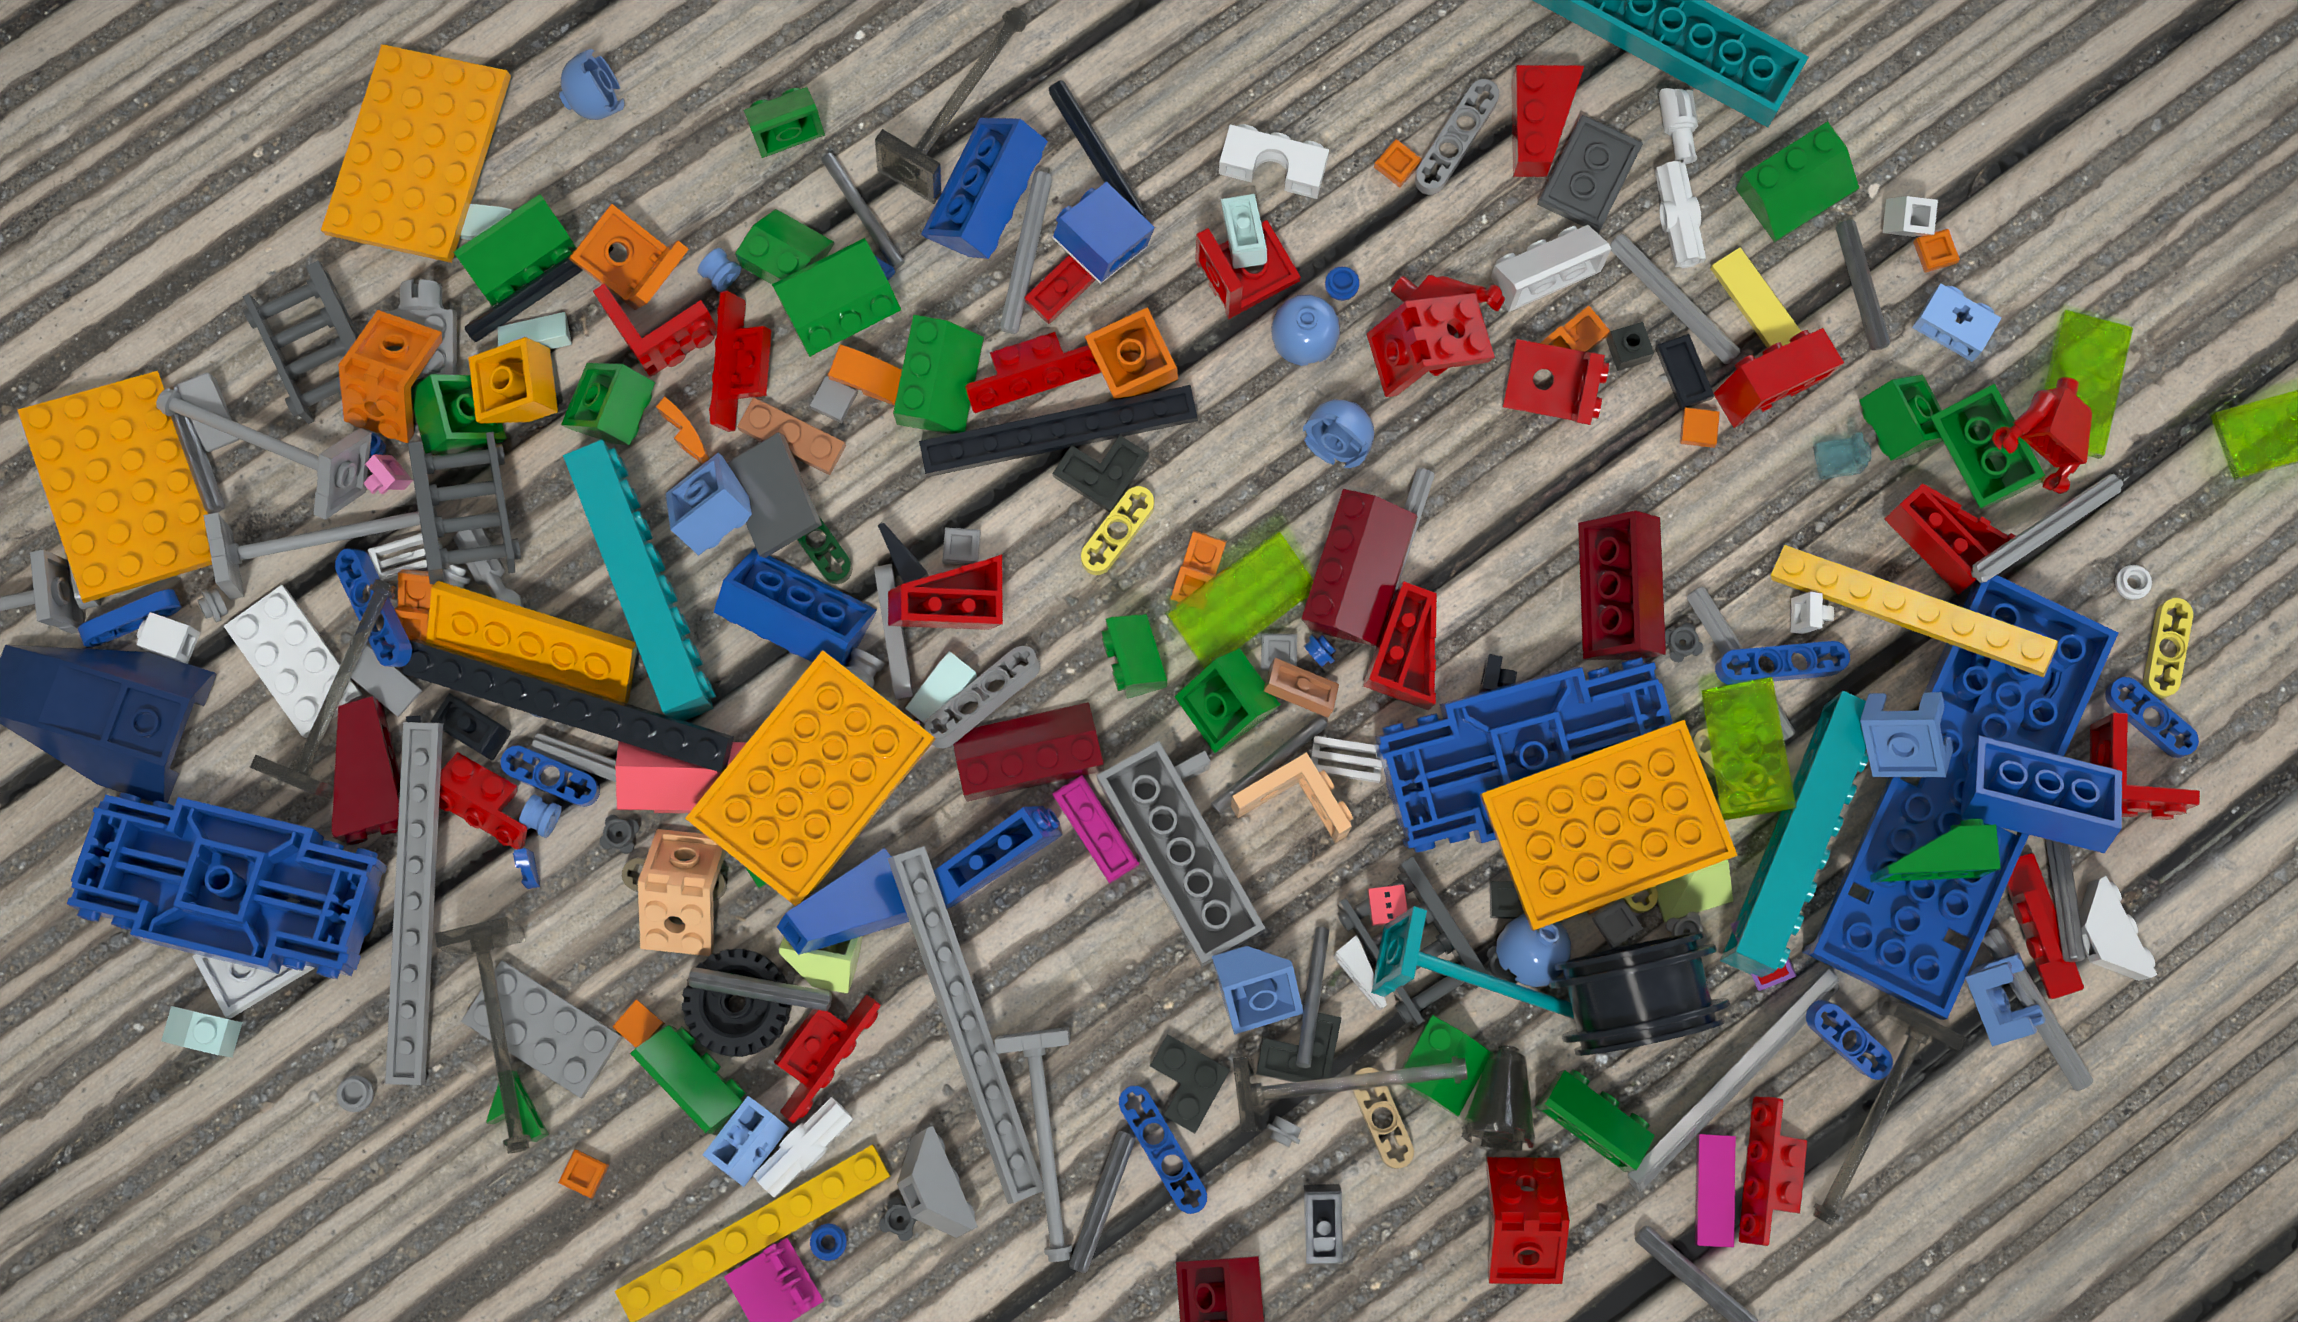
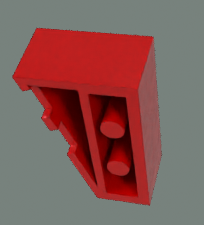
(1539, 113)
(1777, 374)
(1945, 535)
(952, 599)
(1406, 649)

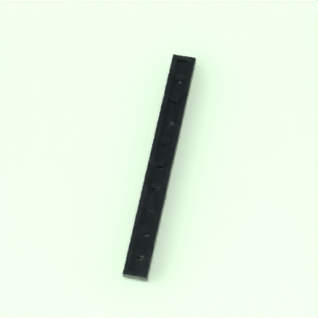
(569, 705)

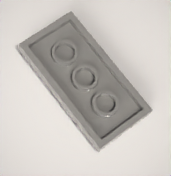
(547, 1031)

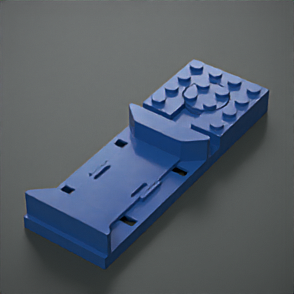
(1901, 926)

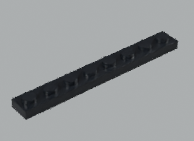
(1058, 431)

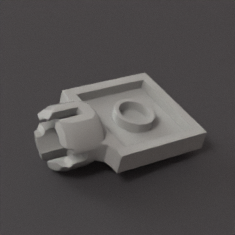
(423, 305)

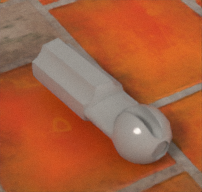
(487, 571)

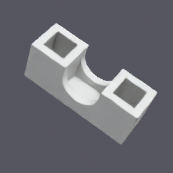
(1248, 148)

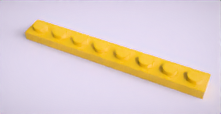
(1915, 611)
(752, 1234)

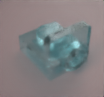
(1842, 456)

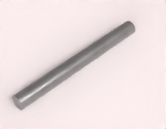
(862, 210)
(1271, 762)
(1312, 997)

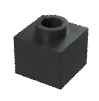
(1625, 355)

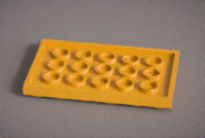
(416, 153)
(118, 486)
(810, 779)
(1608, 825)

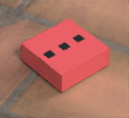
(1386, 903)

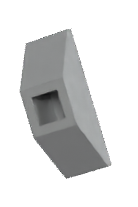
(933, 1186)

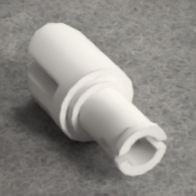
(1680, 121)

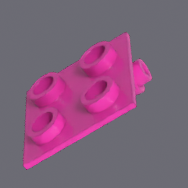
(774, 1285)

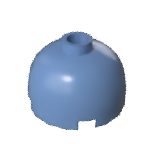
(589, 87)
(1305, 330)
(1340, 432)
(1533, 953)

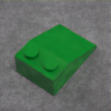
(1962, 852)

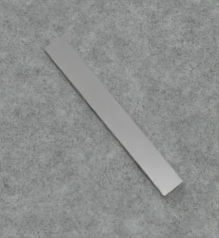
(1731, 1083)

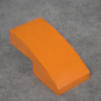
(1579, 333)
(865, 373)
(687, 436)
(1199, 564)
(414, 602)

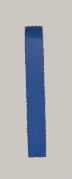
(397, 648)
(1782, 662)
(1166, 1147)

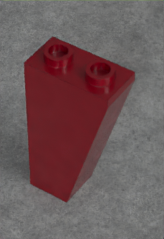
(365, 774)

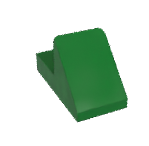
(530, 1119)

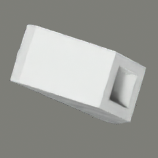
(2111, 935)

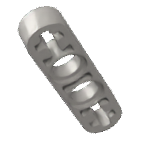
(1453, 134)
(894, 636)
(986, 700)

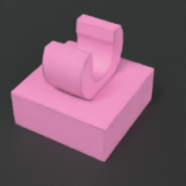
(386, 474)

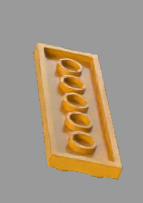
(531, 641)

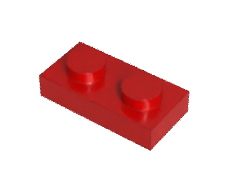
(1059, 289)

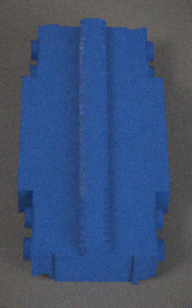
(1507, 735)
(221, 885)

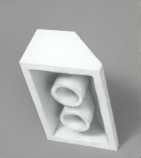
(1550, 266)

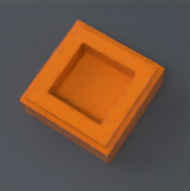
(1397, 163)
(1936, 250)
(1699, 427)
(638, 1024)
(583, 1173)

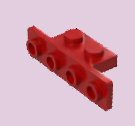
(739, 361)
(1028, 370)
(479, 799)
(2040, 925)
(818, 1050)
(1772, 1172)

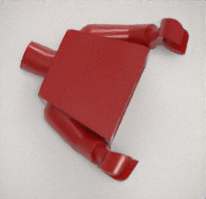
(1445, 286)
(2056, 428)

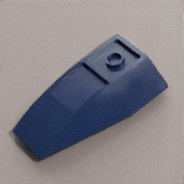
(103, 711)

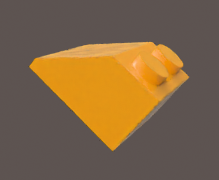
(513, 383)

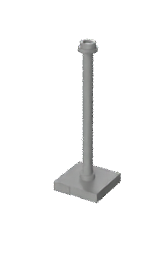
(339, 468)
(227, 554)
(51, 593)
(1033, 1047)

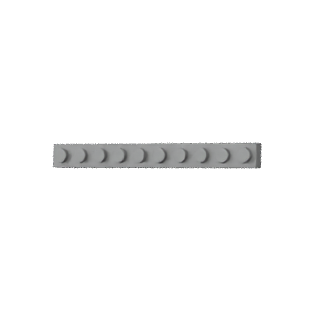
(414, 904)
(966, 1025)

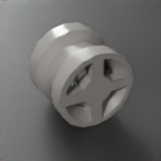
(864, 666)

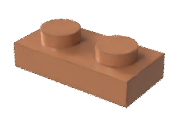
(1301, 687)

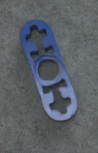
(128, 618)
(2167, 740)
(531, 757)
(1834, 1038)

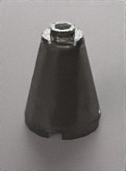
(1502, 1103)

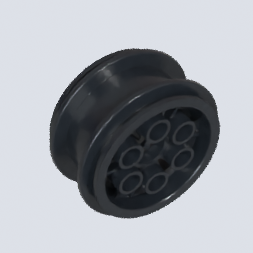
(1639, 994)

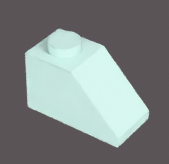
(201, 1032)

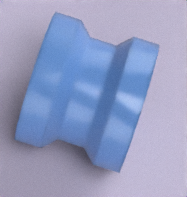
(719, 269)
(540, 815)

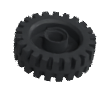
(739, 1032)

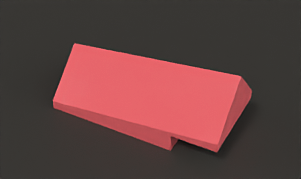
(661, 782)

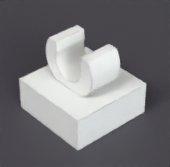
(1809, 612)

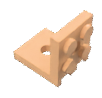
(1315, 785)
(679, 890)

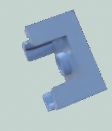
(1906, 740)
(1993, 1002)

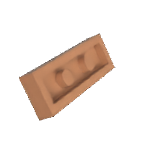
(804, 440)

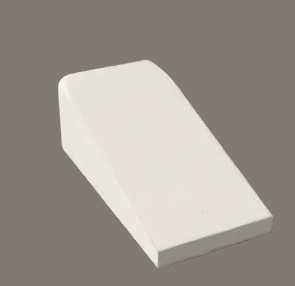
(1356, 965)

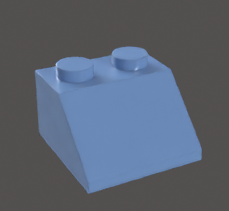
(707, 505)
(1256, 988)

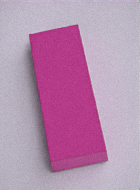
(1095, 829)
(1715, 1190)

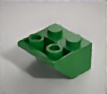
(1136, 656)

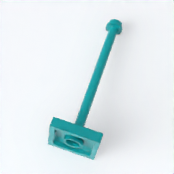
(1401, 954)

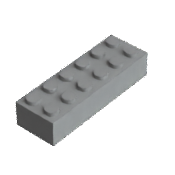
(1180, 853)

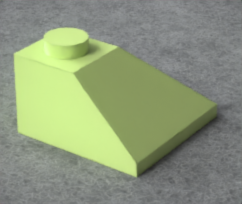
(1695, 891)
(827, 967)

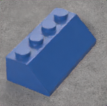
(985, 186)
(793, 609)
(2043, 794)

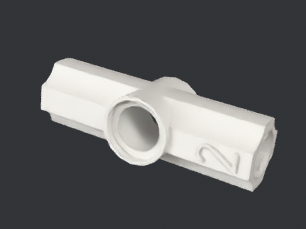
(1680, 214)
(803, 1147)

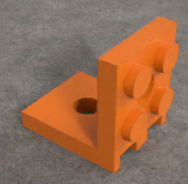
(646, 262)
(383, 376)

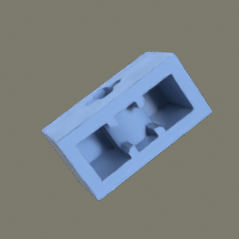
(1963, 338)
(745, 1141)

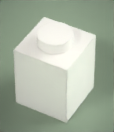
(1910, 216)
(167, 638)

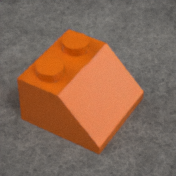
(1132, 355)

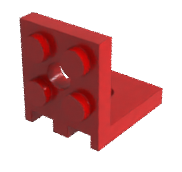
(1237, 287)
(1418, 341)
(667, 343)
(1573, 387)
(2109, 750)
(1527, 1220)

